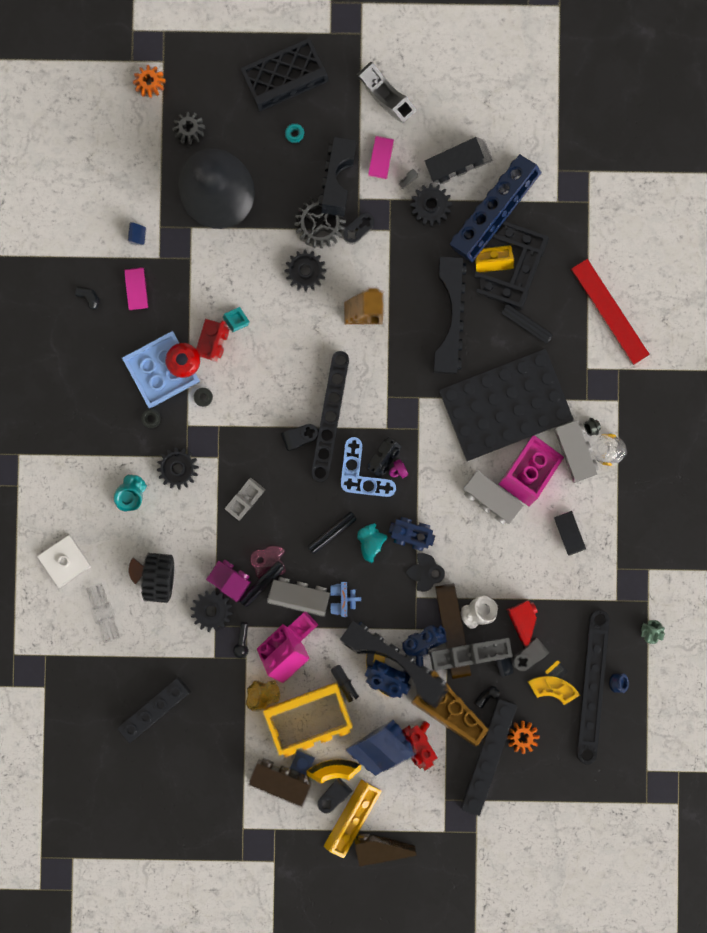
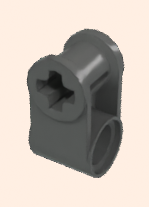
(532, 653)

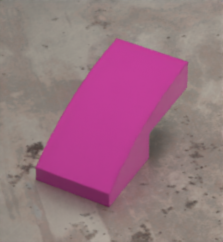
(381, 157)
(136, 288)
(303, 626)

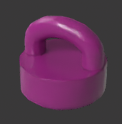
(400, 468)

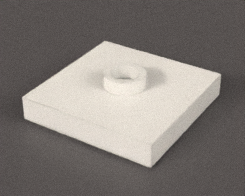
(64, 561)

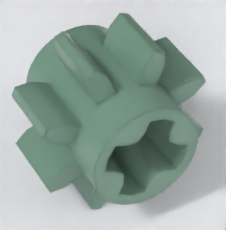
(652, 631)

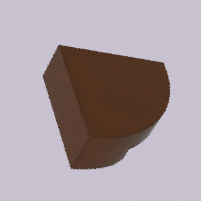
(135, 570)

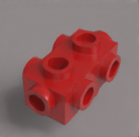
(423, 751)

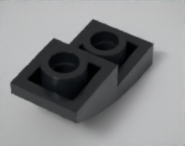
(570, 533)

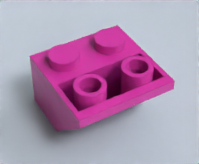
(282, 654)

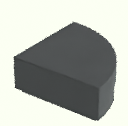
(411, 176)

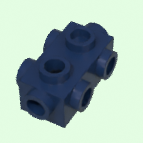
(404, 531)
(419, 644)
(388, 679)

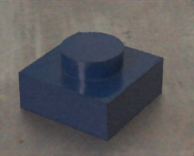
(302, 762)

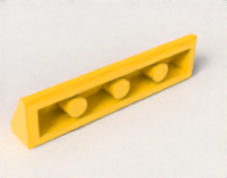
(352, 818)

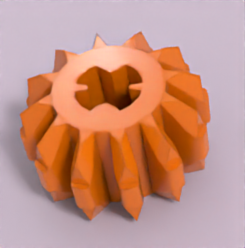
(154, 86)
(529, 738)

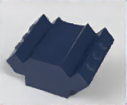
(382, 748)

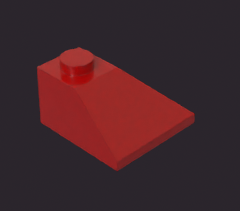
(523, 619)

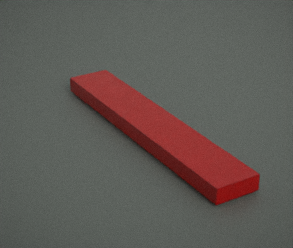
(610, 312)

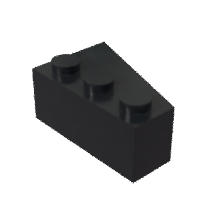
(458, 160)

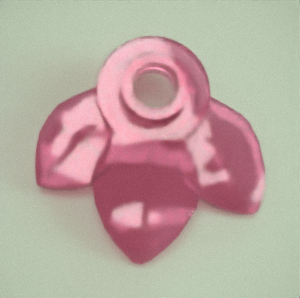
(270, 557)

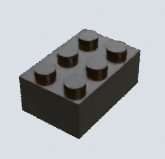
(280, 782)

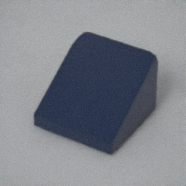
(136, 234)

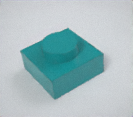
(236, 319)

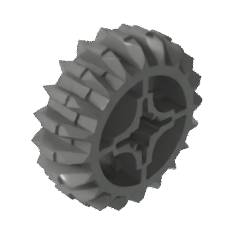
(315, 230)

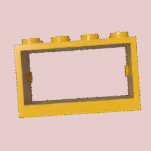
(301, 700)

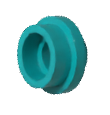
(294, 127)

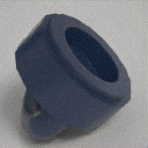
(619, 683)

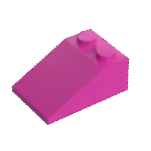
(531, 471)

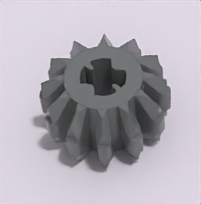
(182, 126)

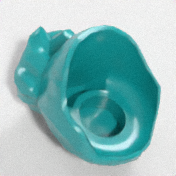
(129, 494)
(371, 541)

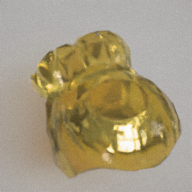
(262, 695)

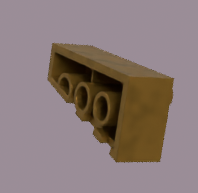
(364, 308)
(454, 716)

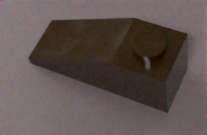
(377, 849)

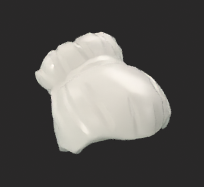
(479, 612)

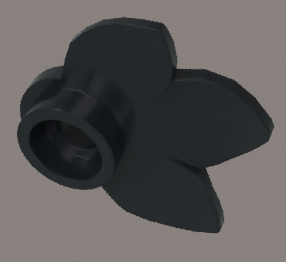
(422, 572)

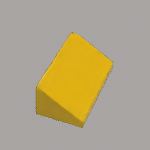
(494, 259)

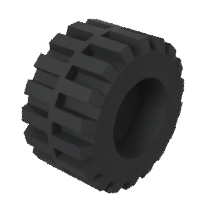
(157, 577)

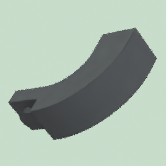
(385, 94)

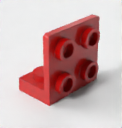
(211, 339)

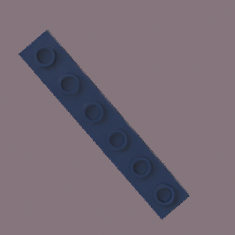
(495, 217)

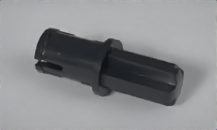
(344, 683)

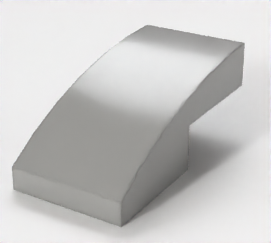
(245, 499)

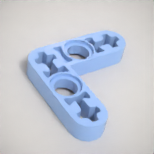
(354, 474)

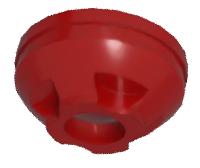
(189, 367)

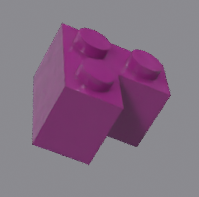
(228, 580)

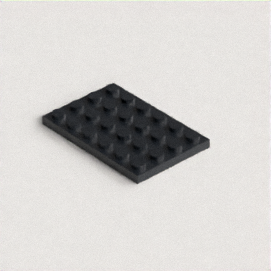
(506, 405)

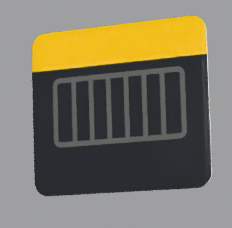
(556, 670)

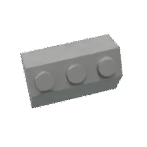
(299, 596)

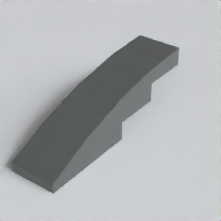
(470, 654)

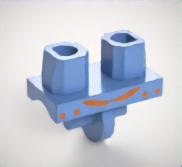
(341, 590)

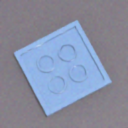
(151, 373)

